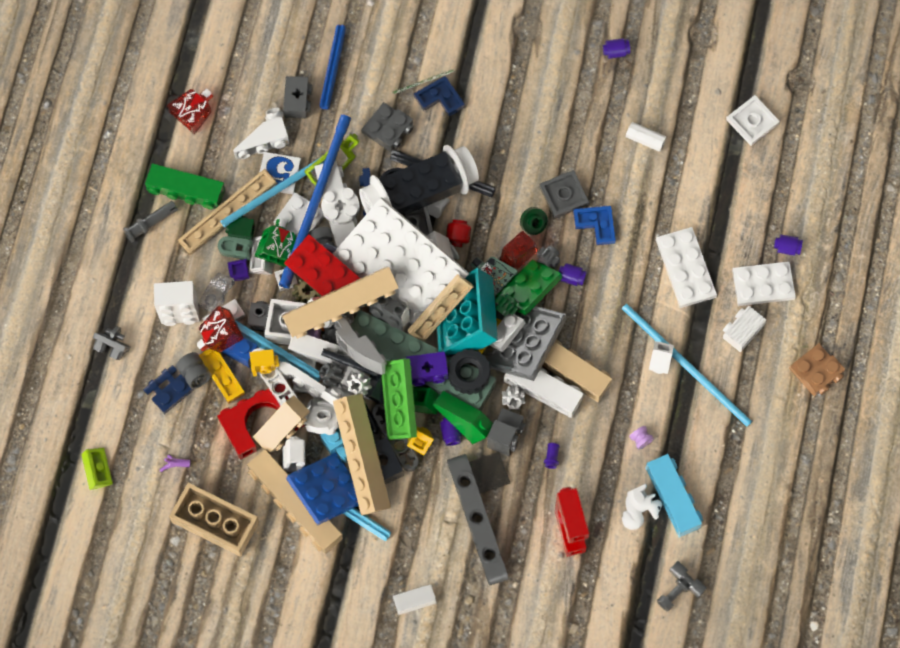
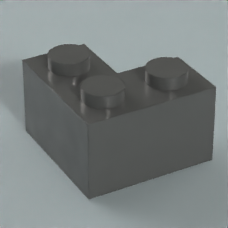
(505, 432)

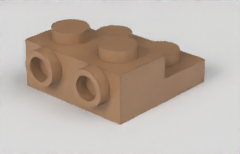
(817, 370)

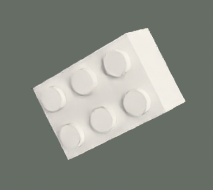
(176, 303)

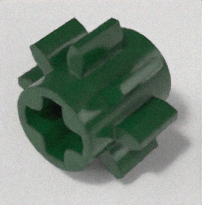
(506, 304)

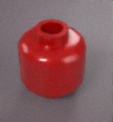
(458, 232)

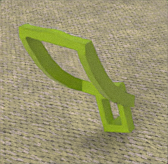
(345, 148)

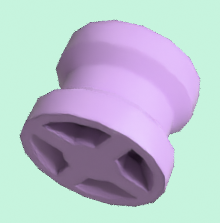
(641, 437)

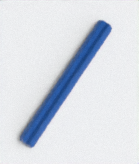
(332, 67)

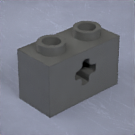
(296, 87)

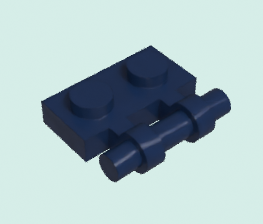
(172, 393)

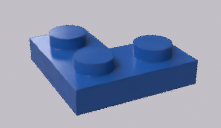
(598, 218)

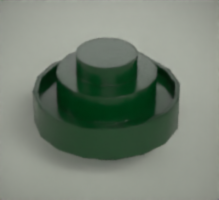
(533, 221)

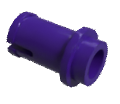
(552, 456)

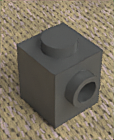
(258, 316)

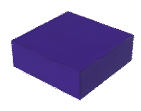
(238, 270)

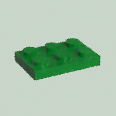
(531, 285)

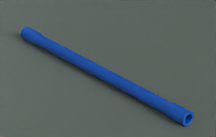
(340, 131)

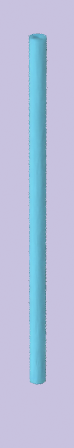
(688, 366)

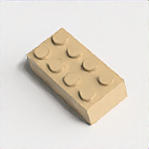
(214, 519)

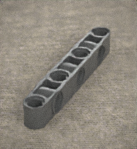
(481, 532)

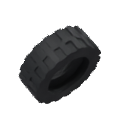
(475, 358)

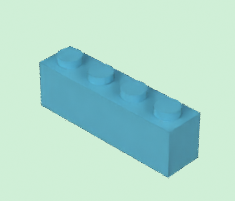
(673, 495)

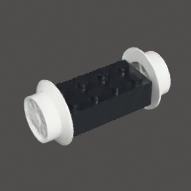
(423, 182)

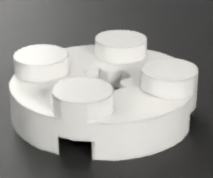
(343, 195)
(322, 426)

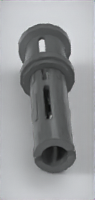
(143, 225)

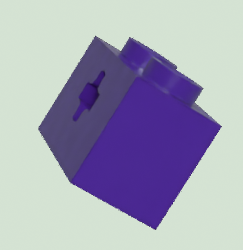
(436, 364)

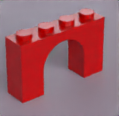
(235, 419)
(571, 521)

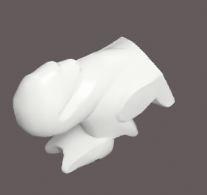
(636, 503)

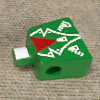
(276, 243)

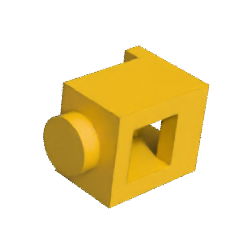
(263, 361)
(422, 441)

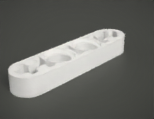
(275, 380)

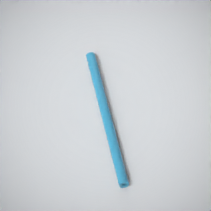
(265, 196)

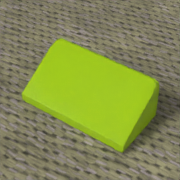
(96, 468)

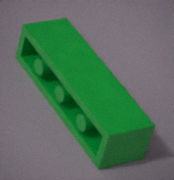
(185, 186)

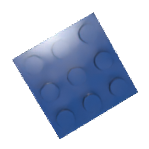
(324, 488)

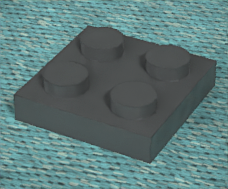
(564, 194)

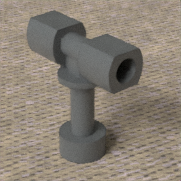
(684, 583)

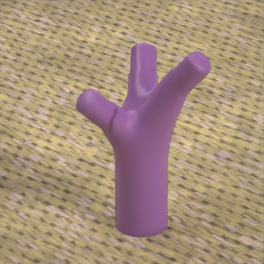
(173, 462)

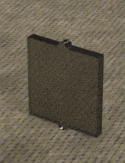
(489, 472)

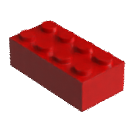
(319, 267)

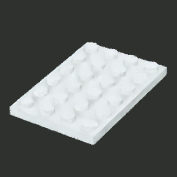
(415, 261)

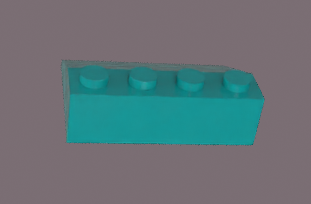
(473, 320)

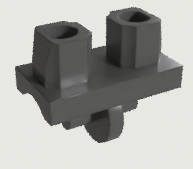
(118, 347)

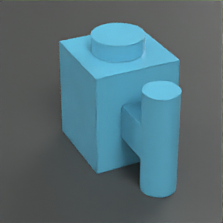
(334, 444)

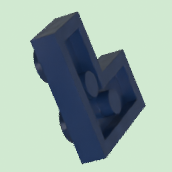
(441, 92)

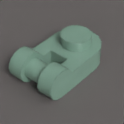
(228, 247)

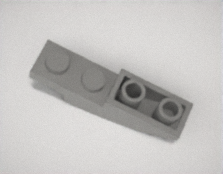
(359, 348)

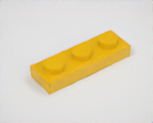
(222, 375)

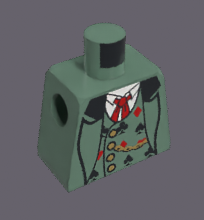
(501, 272)

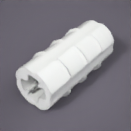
(646, 136)

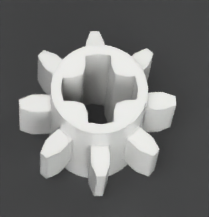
(364, 384)
(513, 397)

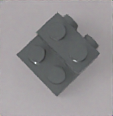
(388, 127)
(388, 311)

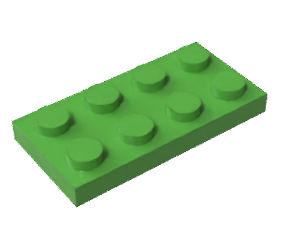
(399, 400)

